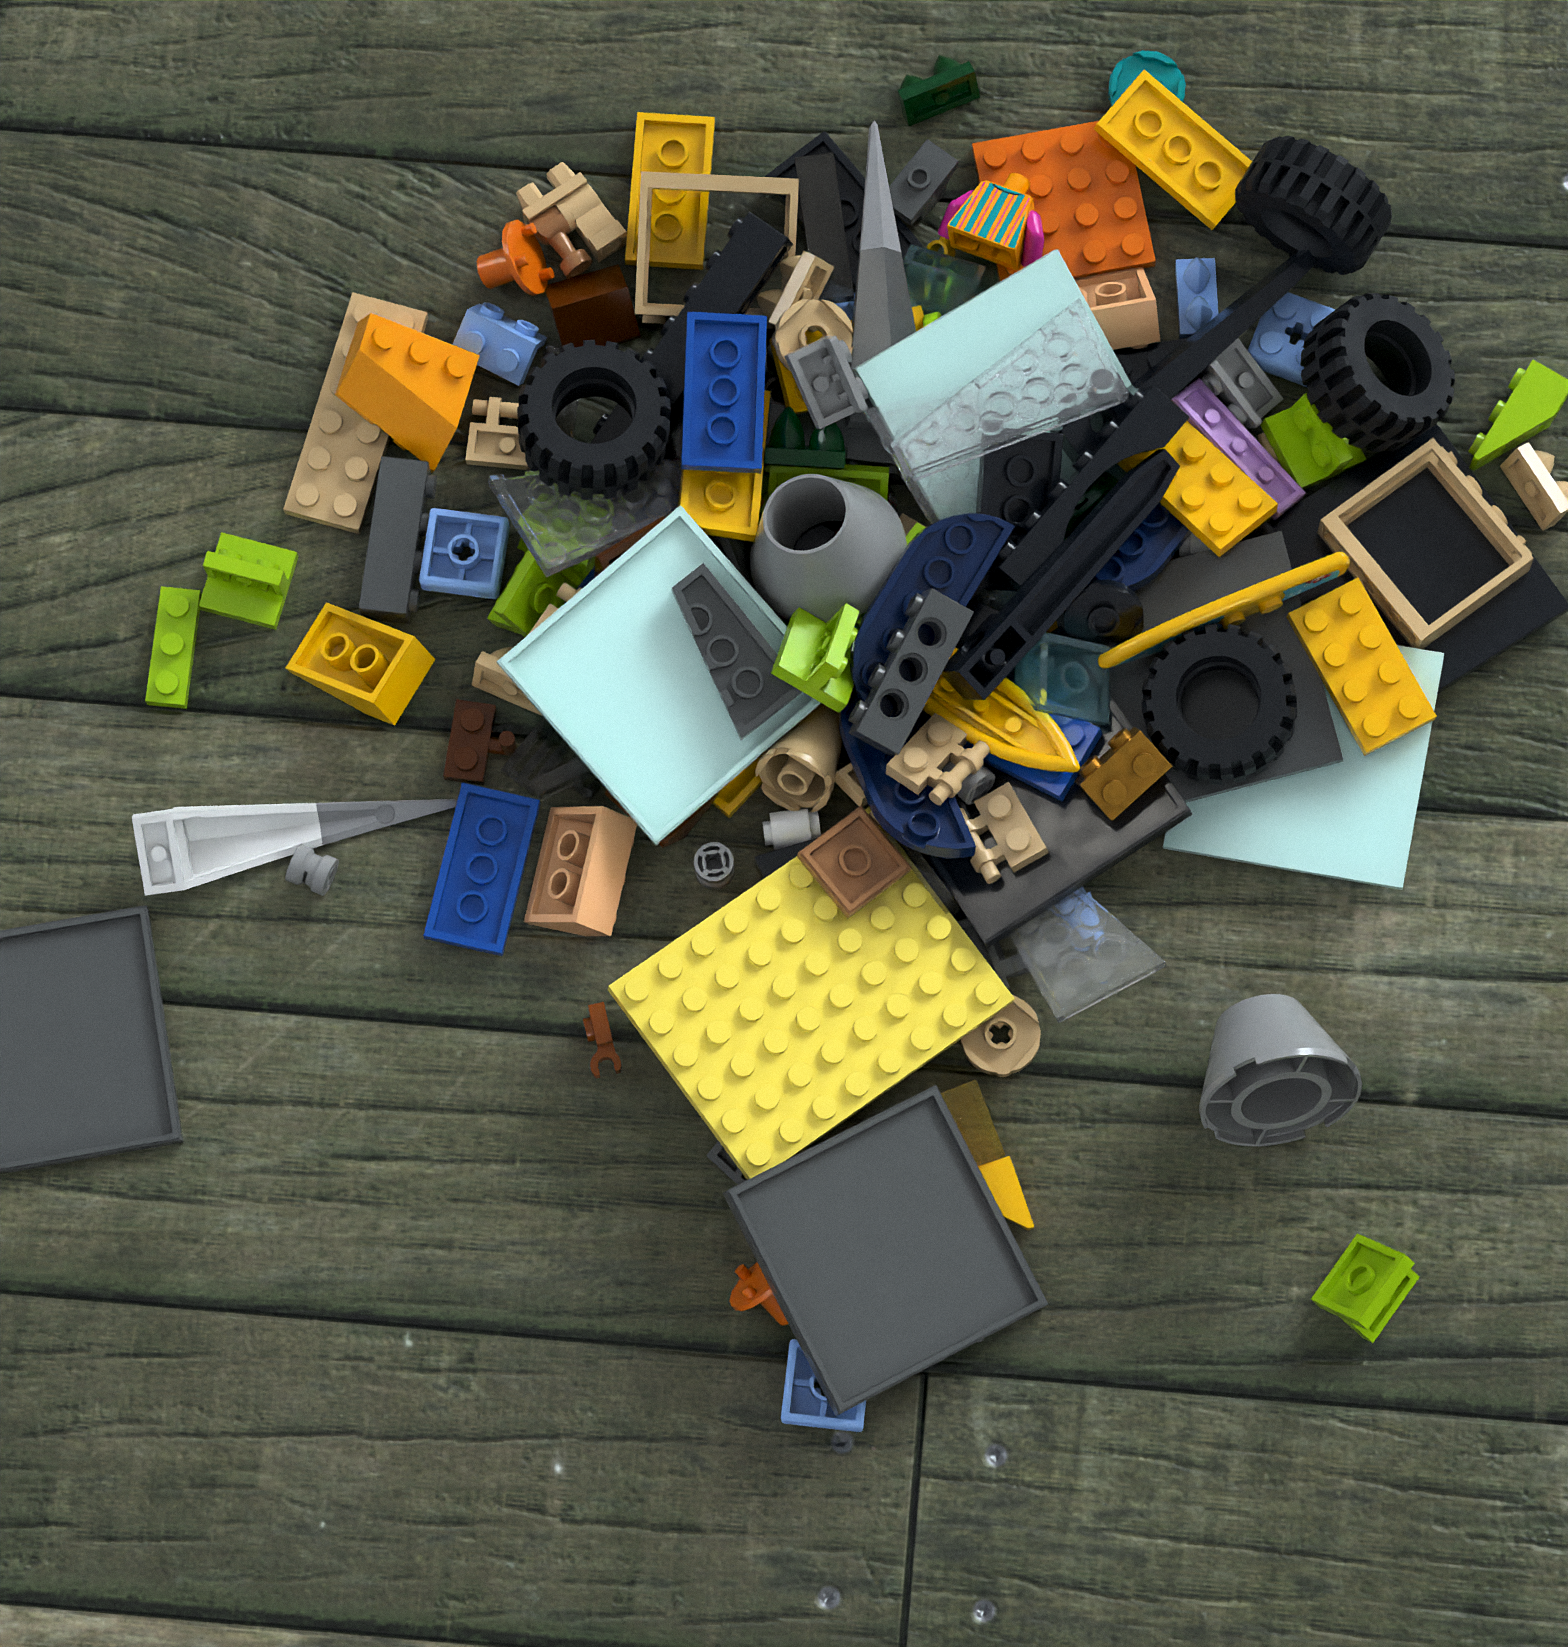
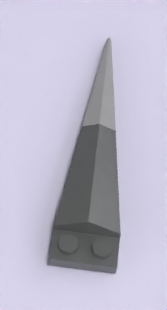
(881, 294)

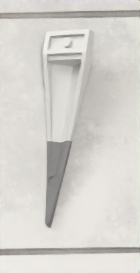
(206, 843)

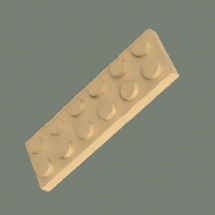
(341, 447)

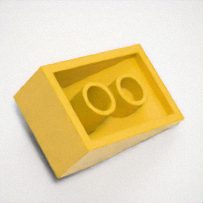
(362, 662)

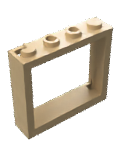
(707, 183)
(1469, 497)

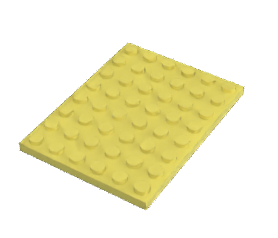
(800, 1018)

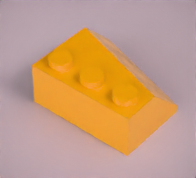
(407, 385)

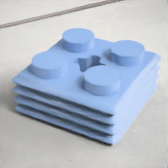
(1271, 338)
(448, 534)
(805, 1404)

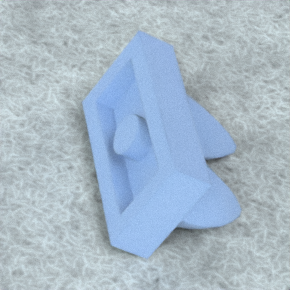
(1195, 294)

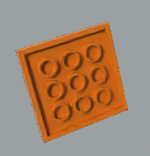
(1082, 193)

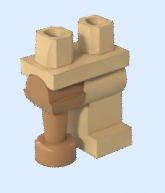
(569, 208)

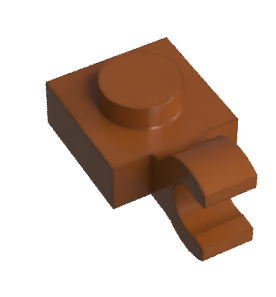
(598, 1030)

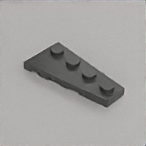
(732, 651)

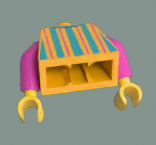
(994, 224)

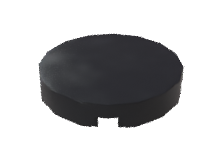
(1104, 614)

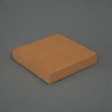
(854, 862)

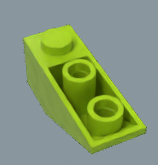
(1529, 410)

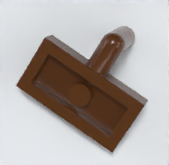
(473, 741)

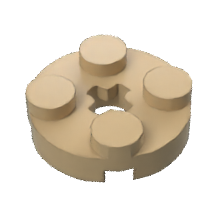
(810, 316)
(1004, 1058)

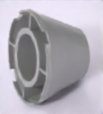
(840, 571)
(1274, 1074)

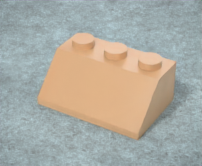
(1123, 307)
(581, 870)

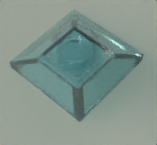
(1065, 678)

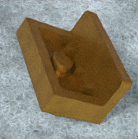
(1122, 772)

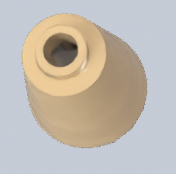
(803, 762)

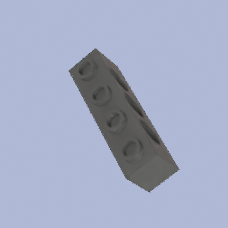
(948, 622)

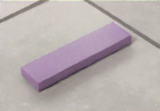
(1238, 444)

